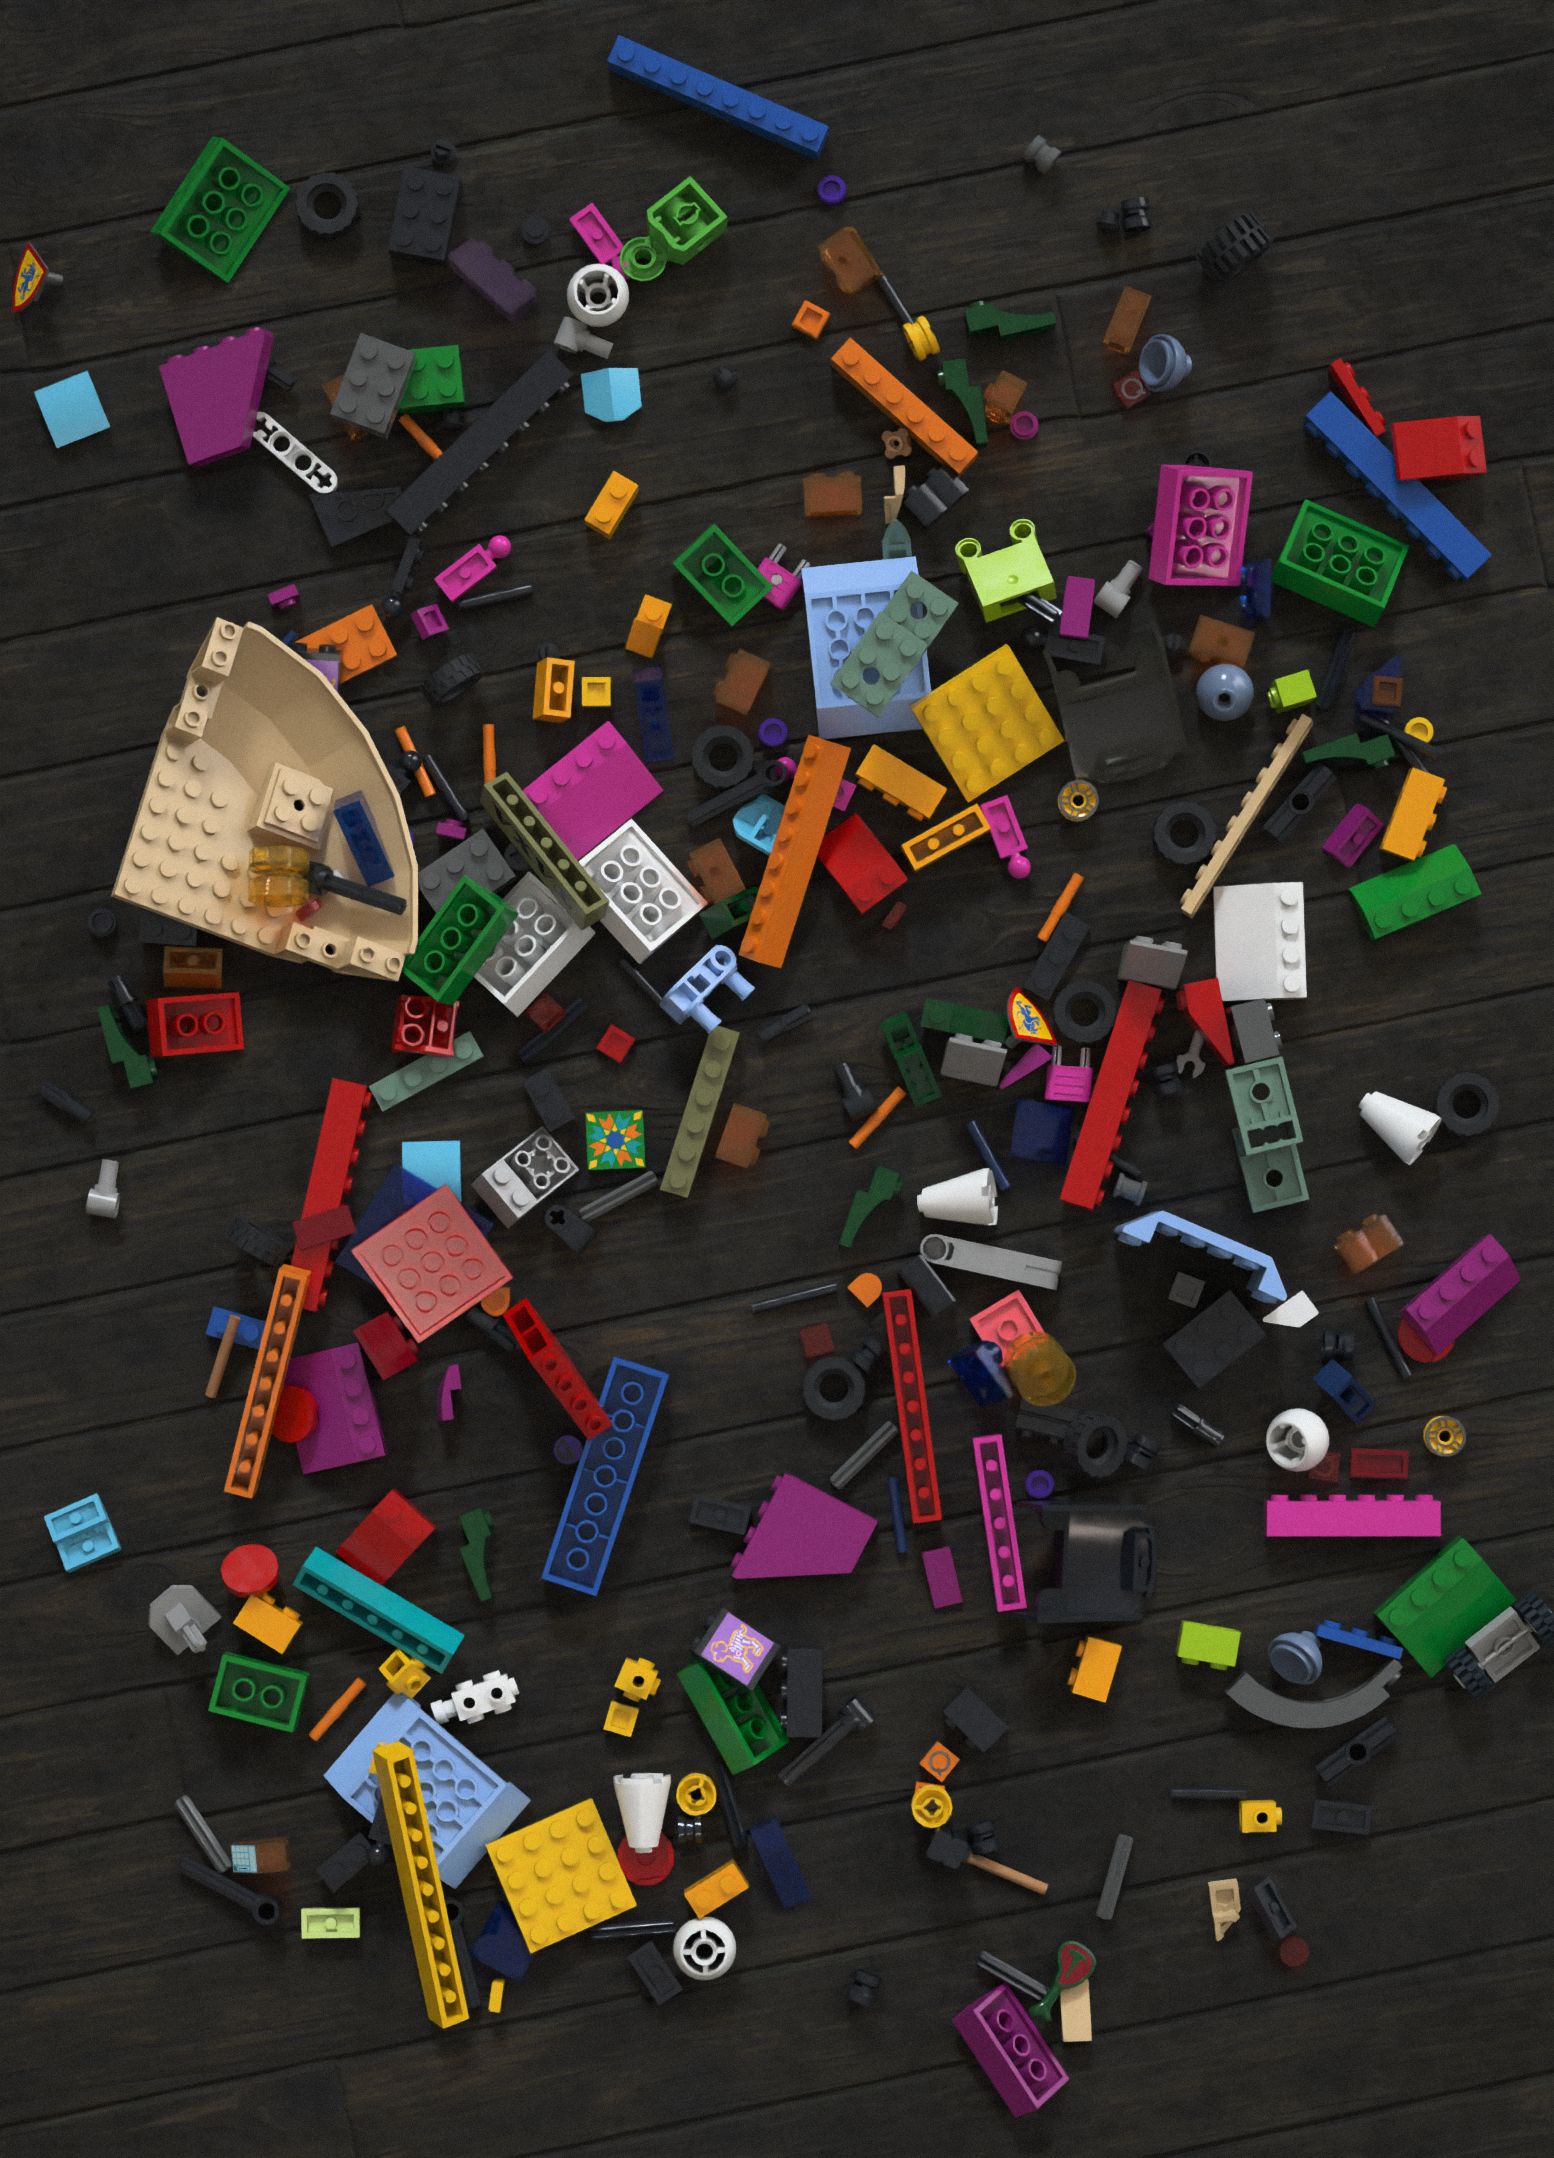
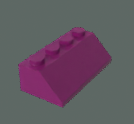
(1461, 1294)
(1010, 2050)

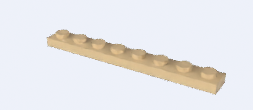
(1251, 806)

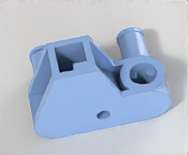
(693, 988)

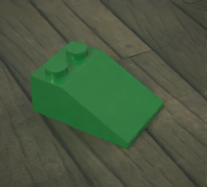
(721, 575)

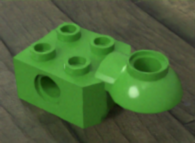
(677, 231)

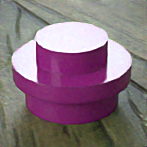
(1024, 425)

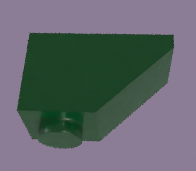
(729, 913)

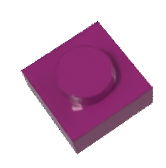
(284, 597)
(429, 621)
(452, 829)

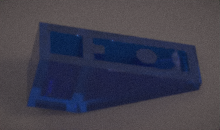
(653, 714)
(363, 837)
(780, 1862)

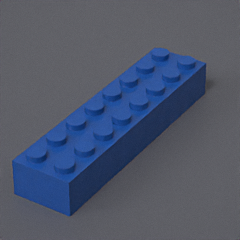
(605, 1477)

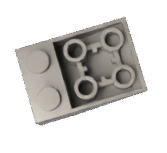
(1152, 963)
(972, 1060)
(524, 1177)

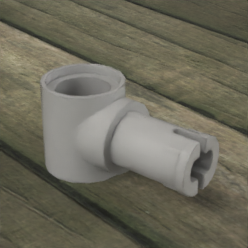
(575, 337)
(1116, 593)
(104, 1198)

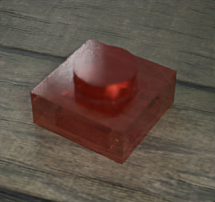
(545, 1012)

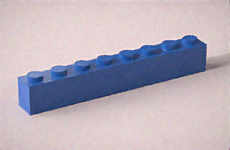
(717, 97)
(1406, 500)

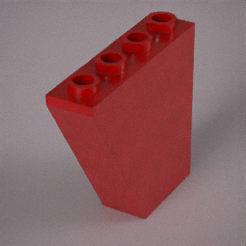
(556, 1369)

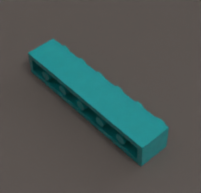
(378, 1610)

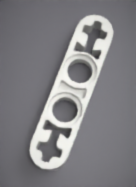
(294, 451)

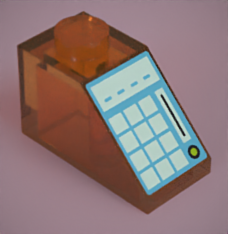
(261, 1856)

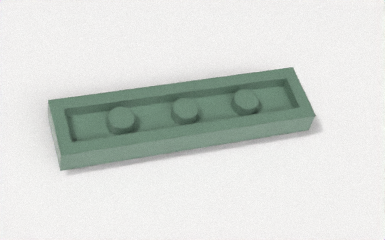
(425, 1073)

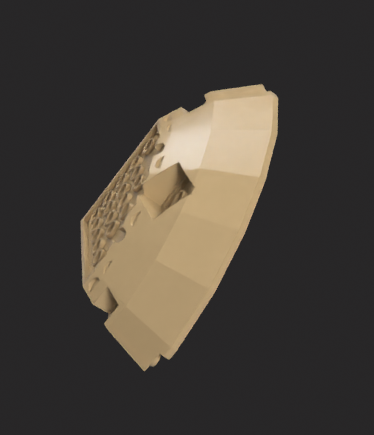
(230, 784)

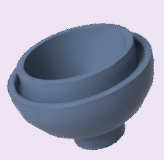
(1163, 363)
(1228, 680)
(1296, 1656)

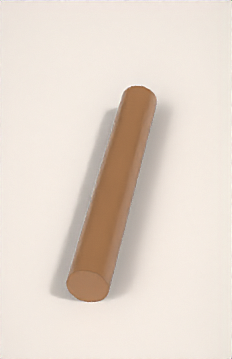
(222, 1356)
(1008, 1873)

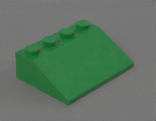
(220, 209)
(1339, 563)
(1444, 1605)

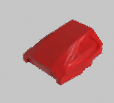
(424, 1026)

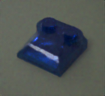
(1257, 589)
(1041, 1131)
(982, 1372)
(502, 1944)

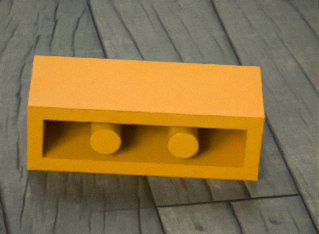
(900, 783)
(1413, 814)
(945, 838)

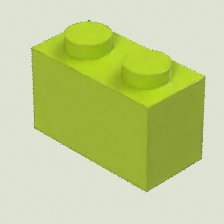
(1291, 692)
(1207, 1644)

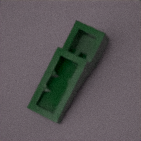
(983, 318)
(955, 382)
(1370, 753)
(964, 1020)
(910, 1059)
(139, 1068)
(883, 1186)
(477, 1527)

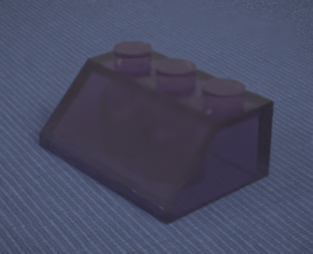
(493, 279)

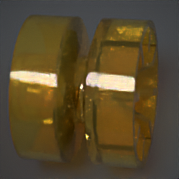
(278, 881)
(1040, 1369)

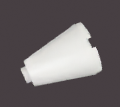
(1399, 1124)
(962, 1199)
(642, 1807)

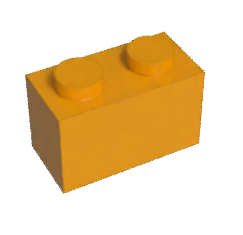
(611, 505)
(553, 690)
(269, 1622)
(1094, 1668)
(716, 1888)

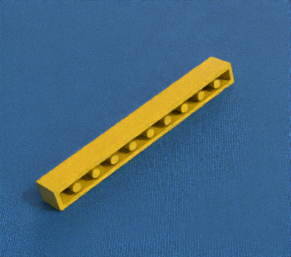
(420, 1884)

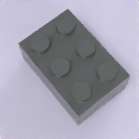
(373, 386)
(474, 858)
(1252, 1032)

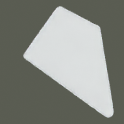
(1293, 1312)

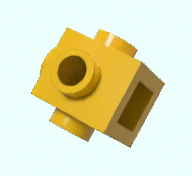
(637, 1668)
(404, 1673)

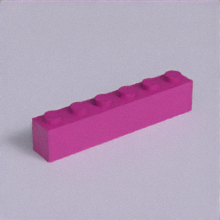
(1352, 1517)
(999, 1522)

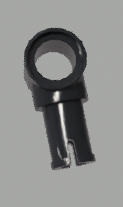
(856, 1097)

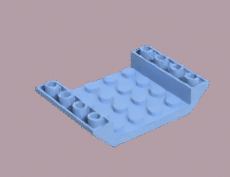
(839, 611)
(1264, 1281)
(461, 1794)

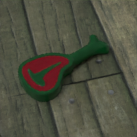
(1073, 1967)

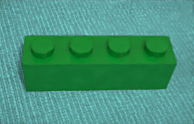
(1414, 891)
(458, 940)
(740, 1728)

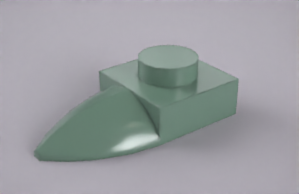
(896, 541)

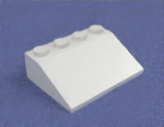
(643, 889)
(1260, 941)
(533, 947)

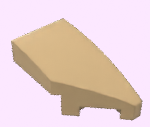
(893, 503)
(1224, 1905)

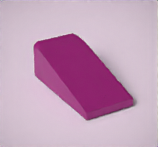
(1077, 607)
(1031, 1060)
(941, 1576)

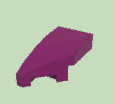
(449, 1382)

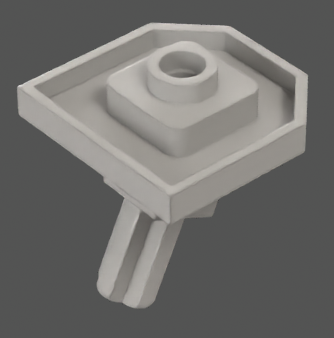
(182, 1617)

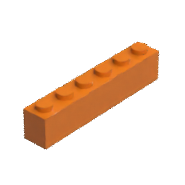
(903, 407)

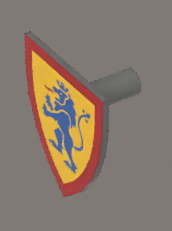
(31, 279)
(1027, 1021)

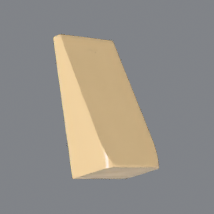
(1076, 2013)

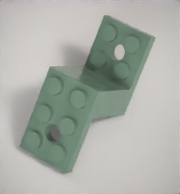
(894, 643)
(1267, 1134)

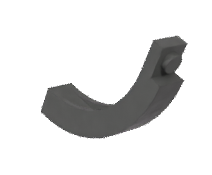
(1319, 1712)

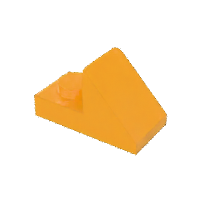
(648, 626)

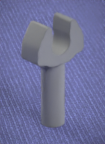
(1193, 1056)

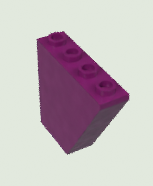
(218, 395)
(803, 1534)

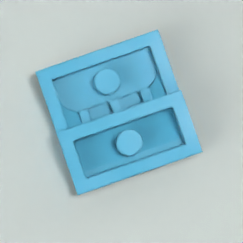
(72, 409)
(435, 1162)
(82, 1533)

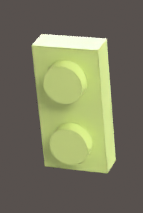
(331, 1922)

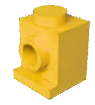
(1248, 1816)

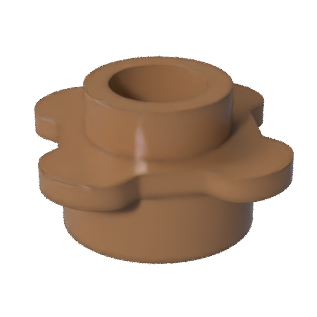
(904, 440)

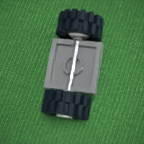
(1502, 1645)

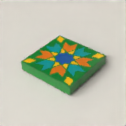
(615, 1140)

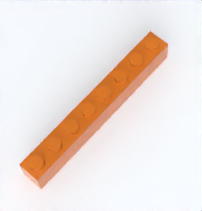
(794, 851)
(267, 1381)

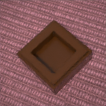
(1386, 691)

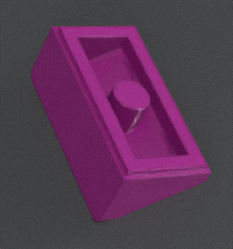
(1352, 835)

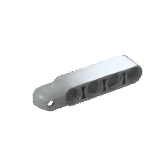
(991, 1261)

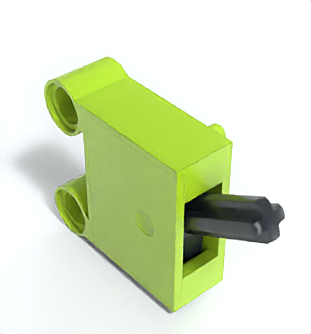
(1010, 577)

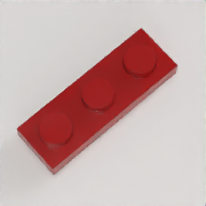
(1357, 397)

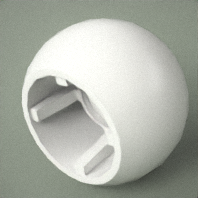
(598, 314)
(1301, 1445)
(705, 1971)

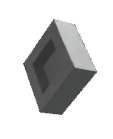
(1186, 1290)

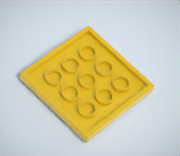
(987, 723)
(560, 1875)

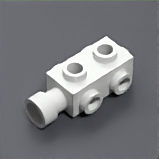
(482, 1696)

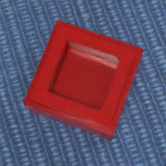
(615, 1043)

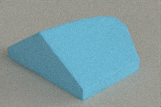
(611, 393)
(759, 822)

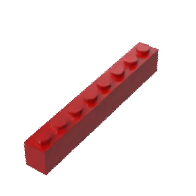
(1110, 1096)
(331, 1178)
(911, 1406)

